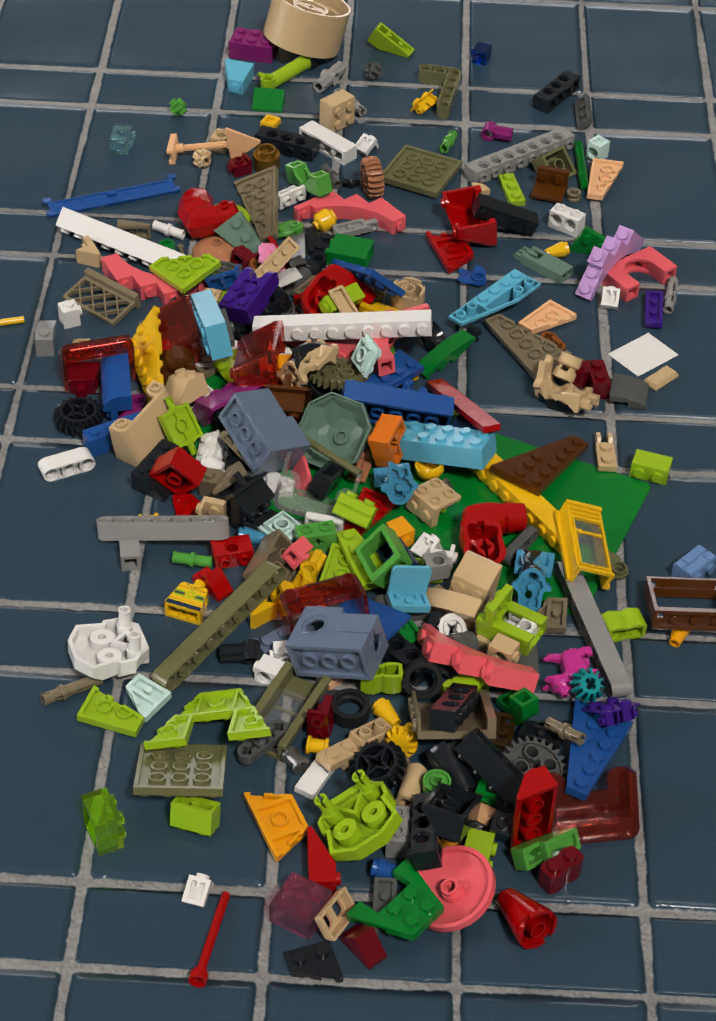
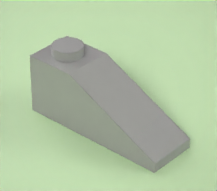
(45, 338)

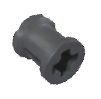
(295, 760)

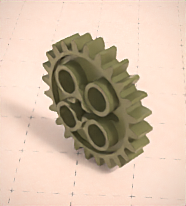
(336, 374)

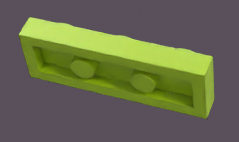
(511, 189)

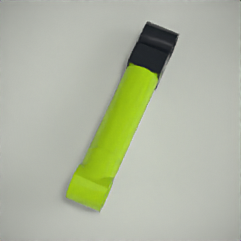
(288, 71)

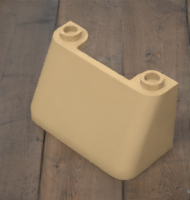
(137, 438)

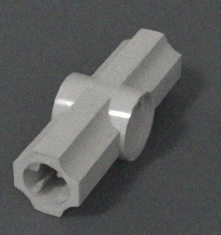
(329, 77)

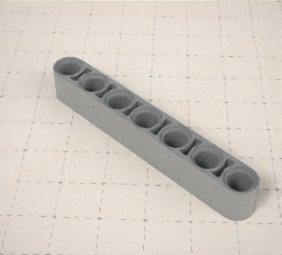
(163, 527)

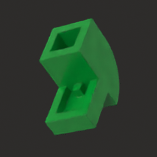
(520, 704)

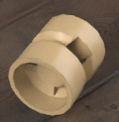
(568, 361)

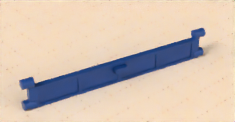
(113, 197)

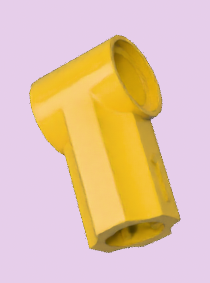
(314, 563)

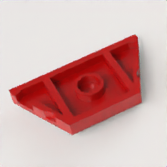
(450, 251)

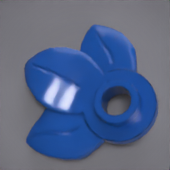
(476, 277)

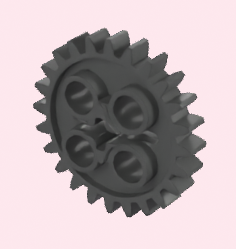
(540, 755)

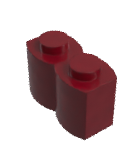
(560, 870)

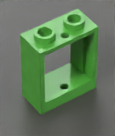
(400, 557)

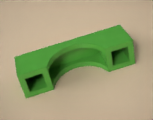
(316, 183)

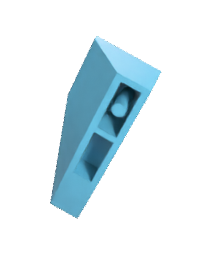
(498, 296)

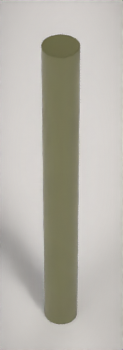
(332, 456)

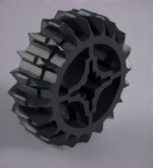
(77, 415)
(378, 758)

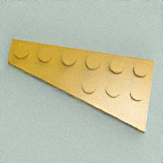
(147, 349)

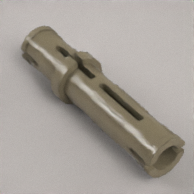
(62, 692)

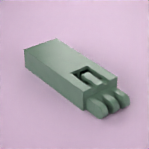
(544, 263)

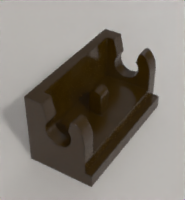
(504, 730)

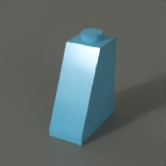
(238, 75)

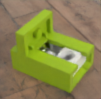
(511, 620)

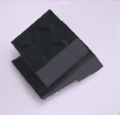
(246, 498)

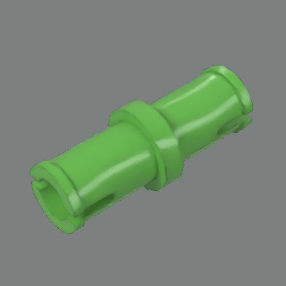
(448, 141)
(192, 559)

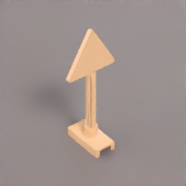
(236, 143)

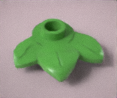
(289, 228)

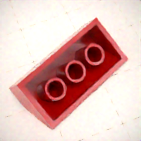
(534, 806)

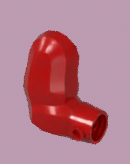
(200, 215)
(326, 280)
(484, 525)

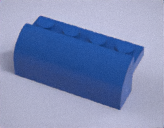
(115, 384)

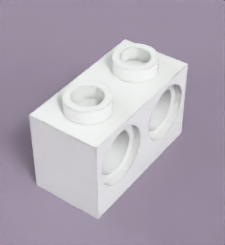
(566, 219)

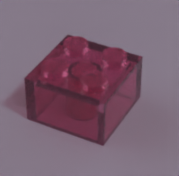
(298, 905)

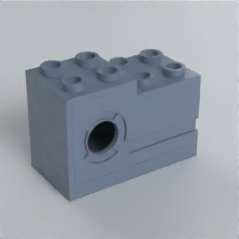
(262, 430)
(336, 644)

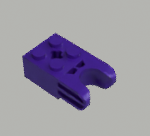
(249, 295)

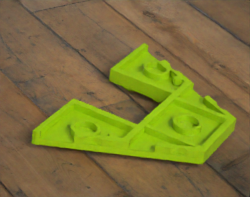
(207, 707)

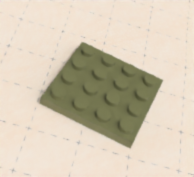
(421, 171)
(181, 771)

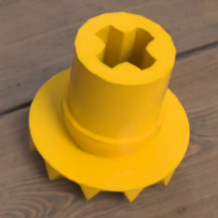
(404, 737)

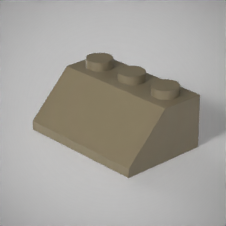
(270, 550)

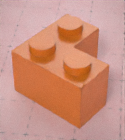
(386, 438)

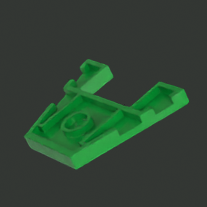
(408, 912)

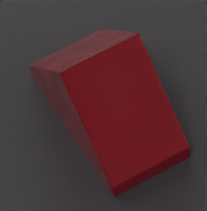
(364, 945)

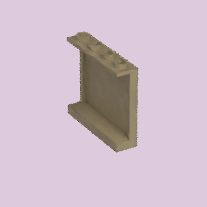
(481, 717)

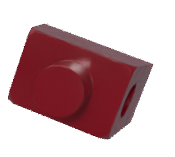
(83, 377)

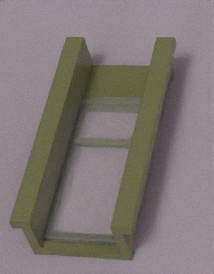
(289, 700)

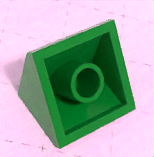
(268, 100)

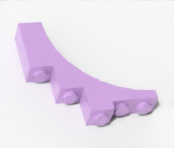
(603, 259)

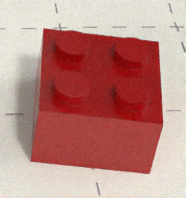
(178, 471)

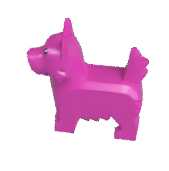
(569, 662)

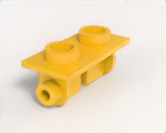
(424, 103)

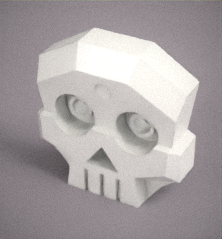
(108, 647)

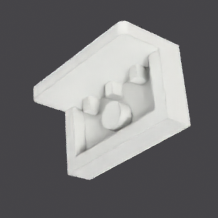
(291, 196)
(210, 445)

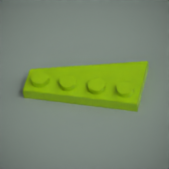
(348, 542)

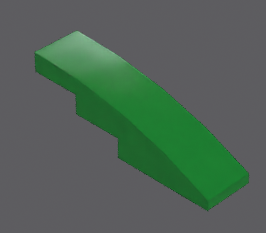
(446, 352)

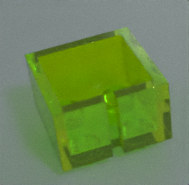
(103, 821)

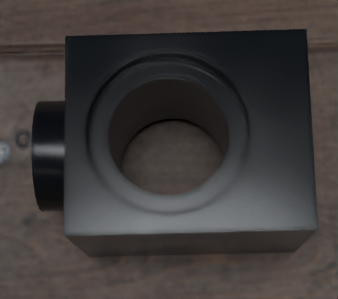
(501, 826)

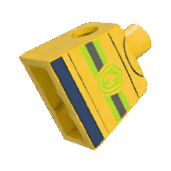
(188, 602)

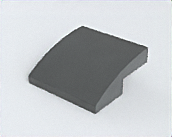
(629, 390)

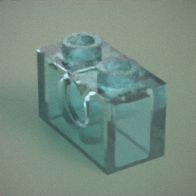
(122, 139)

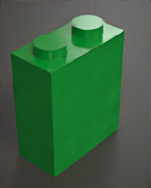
(350, 249)

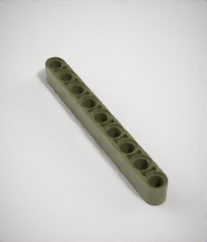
(218, 626)

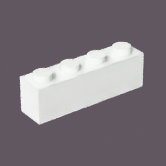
(330, 143)

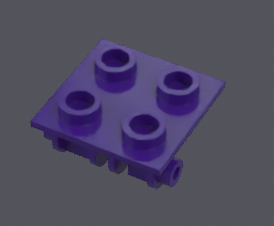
(613, 711)

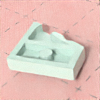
(147, 696)

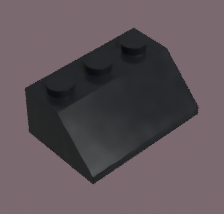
(140, 475)
(452, 811)

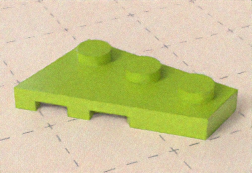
(106, 713)

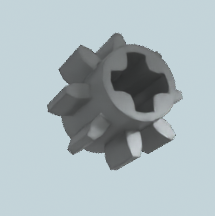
(373, 70)

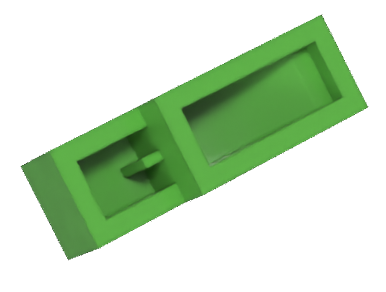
(538, 850)

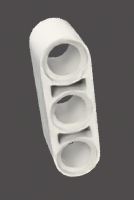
(66, 464)

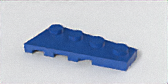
(405, 369)

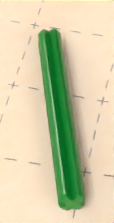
(581, 165)

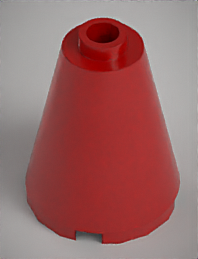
(526, 918)

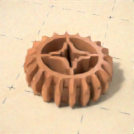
(372, 177)

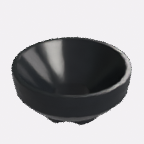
(436, 338)

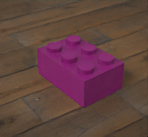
(251, 46)

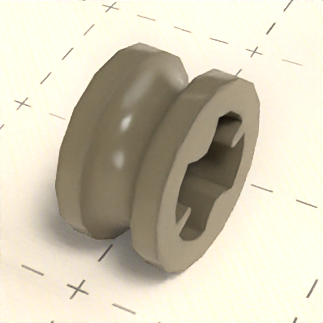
(573, 194)

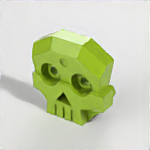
(358, 819)

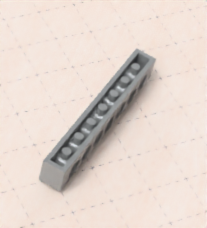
(517, 156)

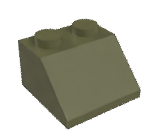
(556, 158)

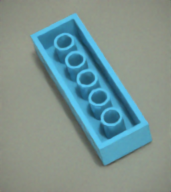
(211, 325)
(447, 445)

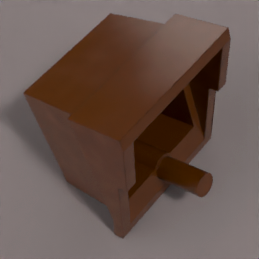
(290, 398)

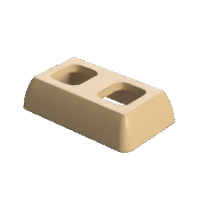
(339, 922)

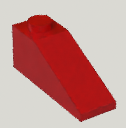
(320, 862)

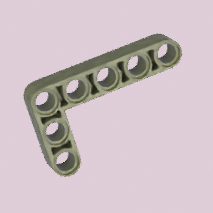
(442, 76)

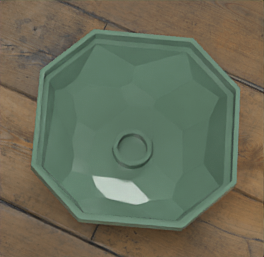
(337, 425)

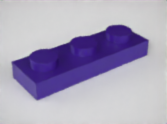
(653, 309)

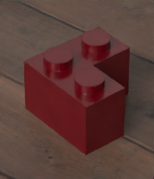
(594, 375)

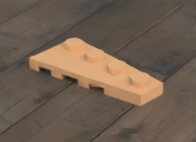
(602, 177)

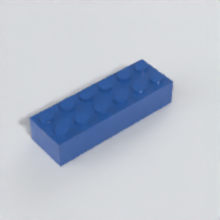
(401, 402)

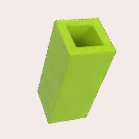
(354, 291)

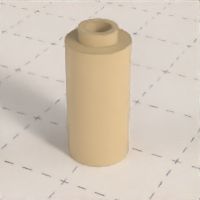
(411, 784)

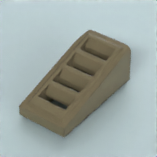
(126, 224)
(227, 478)

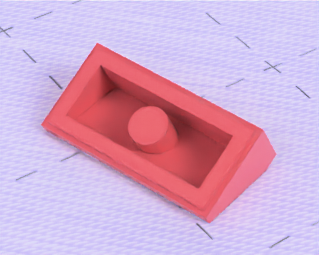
(303, 470)

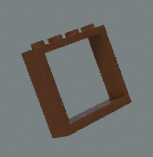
(677, 616)

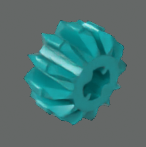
(580, 682)

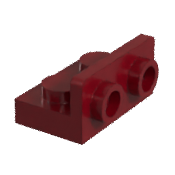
(321, 721)

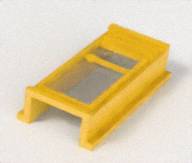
(583, 541)

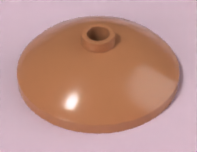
(215, 246)

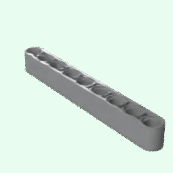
(595, 633)

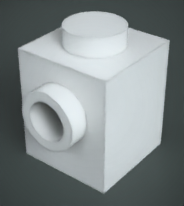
(69, 313)

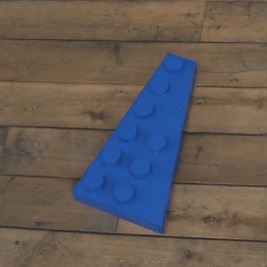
(371, 278)
(592, 758)

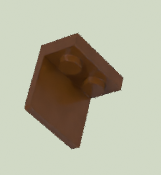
(550, 184)

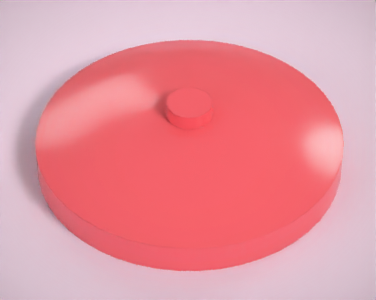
(462, 885)

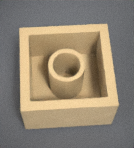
(337, 110)

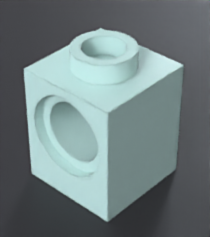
(598, 148)

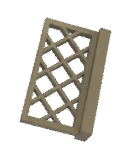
(110, 289)

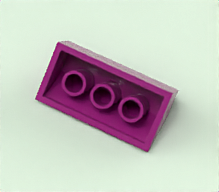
(206, 407)

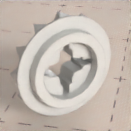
(450, 620)

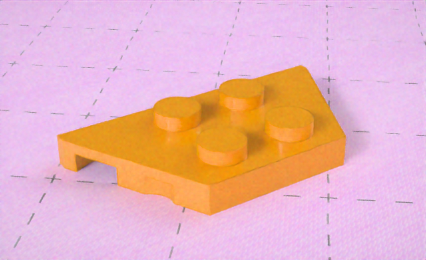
(278, 821)

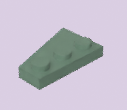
(239, 232)

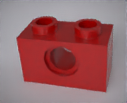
(232, 551)

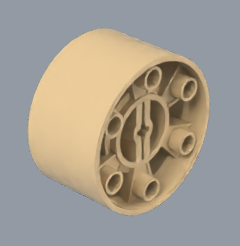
(307, 26)

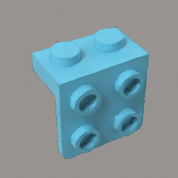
(408, 589)

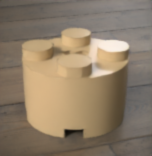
(413, 296)

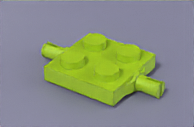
(180, 425)

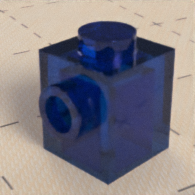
(481, 53)

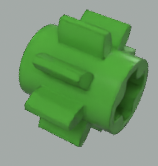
(178, 106)

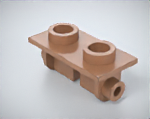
(364, 464)

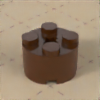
(174, 359)

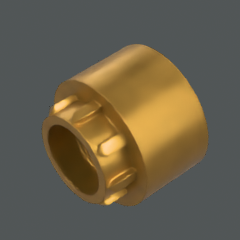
(265, 156)

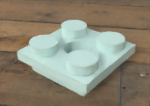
(366, 355)
(280, 521)

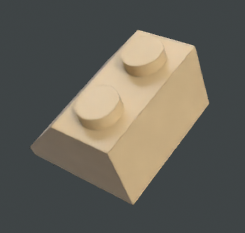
(186, 386)
(476, 577)

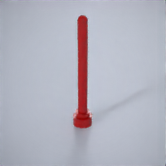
(199, 975)

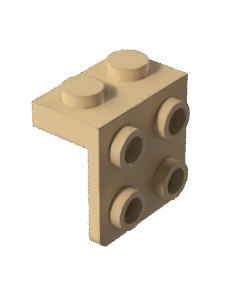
(430, 499)

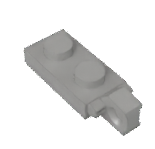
(356, 227)

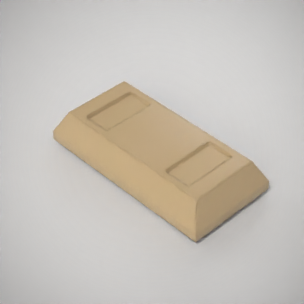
(342, 300)
(661, 378)

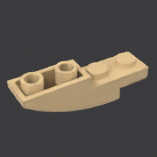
(341, 752)

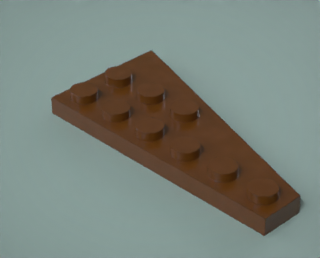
(541, 466)

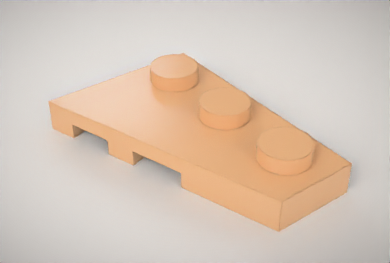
(546, 317)

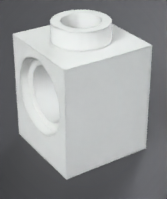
(266, 669)

